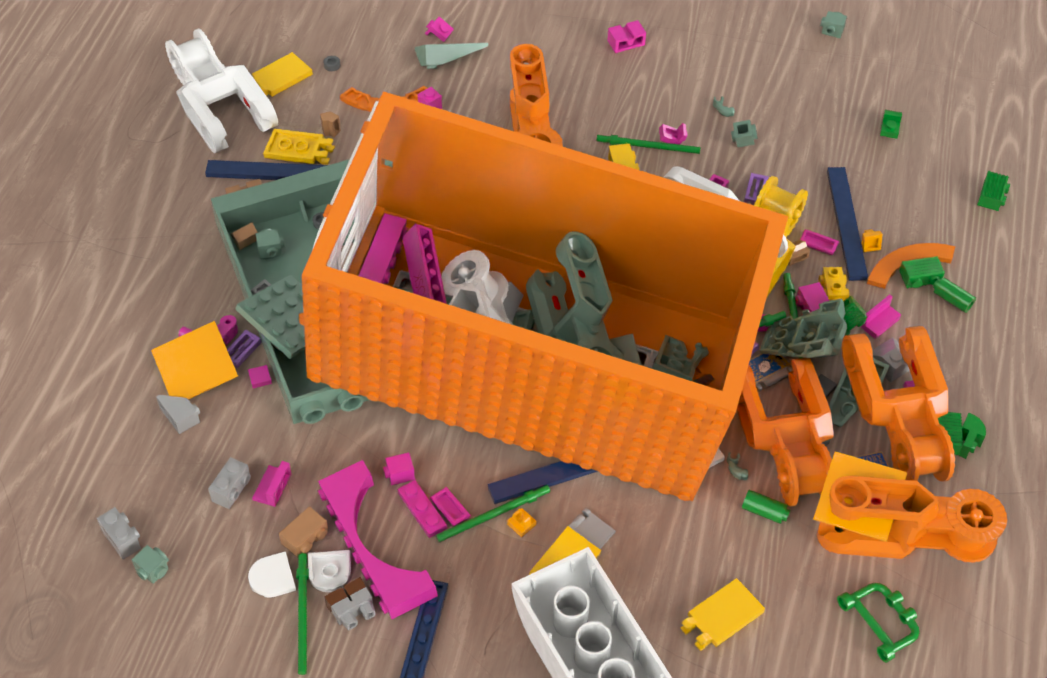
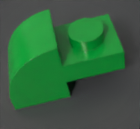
(890, 123)
(973, 434)

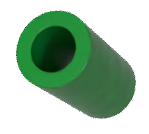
(954, 294)
(765, 507)

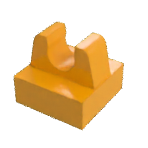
(871, 240)
(521, 522)

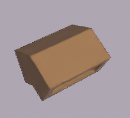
(330, 123)
(244, 236)
(800, 253)

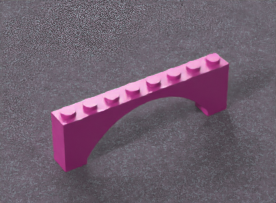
(397, 588)

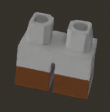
(350, 603)

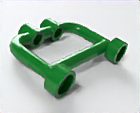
(907, 616)

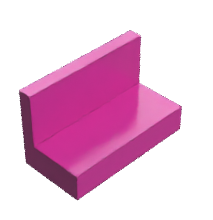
(880, 318)
(272, 484)

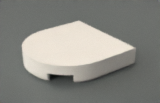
(329, 569)
(271, 576)

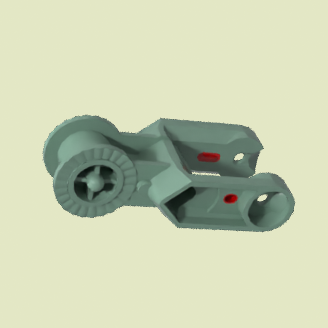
(584, 320)

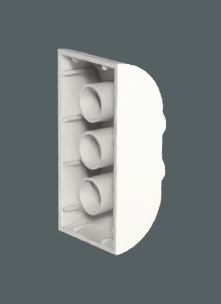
(583, 623)

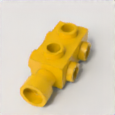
(831, 280)

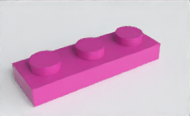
(422, 509)

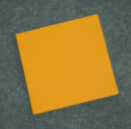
(194, 362)
(851, 466)

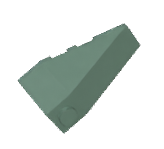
(673, 359)

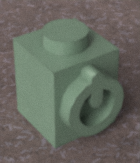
(833, 24)
(744, 133)
(269, 243)
(150, 564)

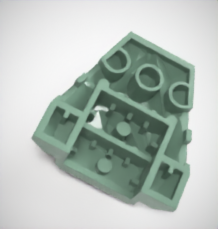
(810, 335)

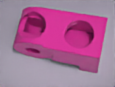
(228, 328)

